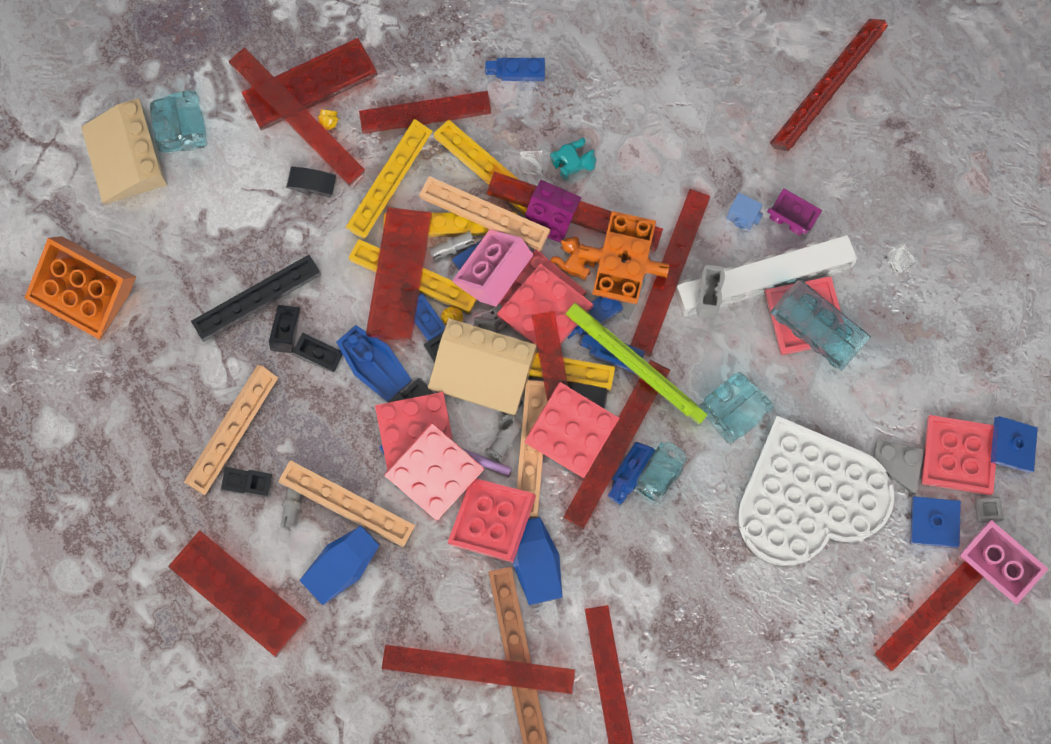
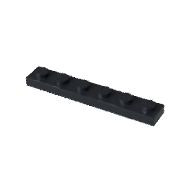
(256, 298)

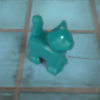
(570, 159)

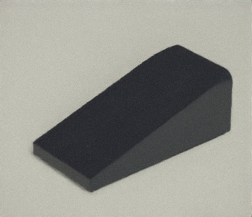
(284, 329)
(317, 353)

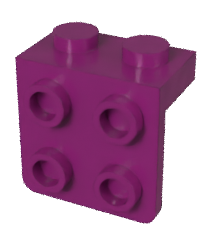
(552, 209)
(794, 212)

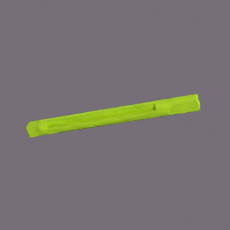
(636, 363)

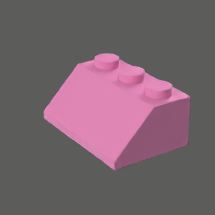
(493, 267)
(1003, 562)

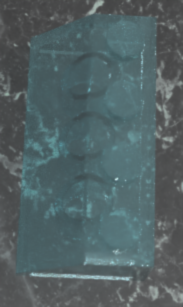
(820, 324)

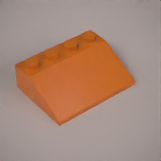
(79, 286)

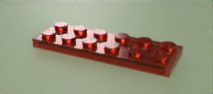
(316, 80)
(399, 274)
(237, 593)

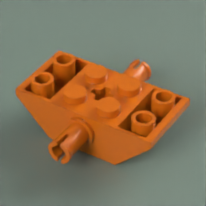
(628, 241)

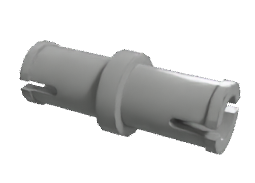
(452, 245)
(291, 507)

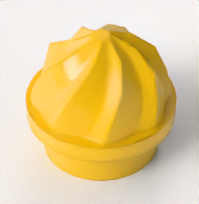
(328, 119)
(452, 313)

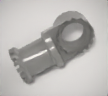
(504, 437)

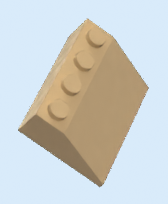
(123, 152)
(482, 367)

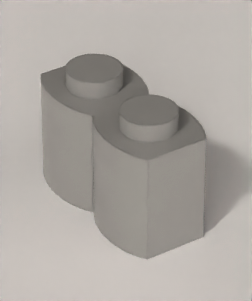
(710, 291)

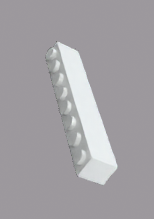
(774, 271)

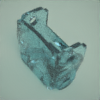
(178, 122)
(736, 407)
(660, 473)

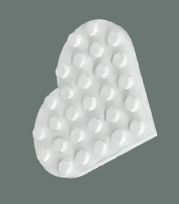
(810, 492)

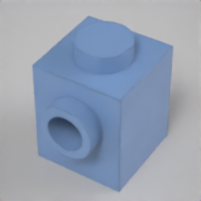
(745, 212)

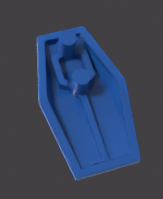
(373, 363)
(340, 564)
(538, 564)

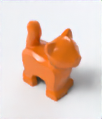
(573, 265)

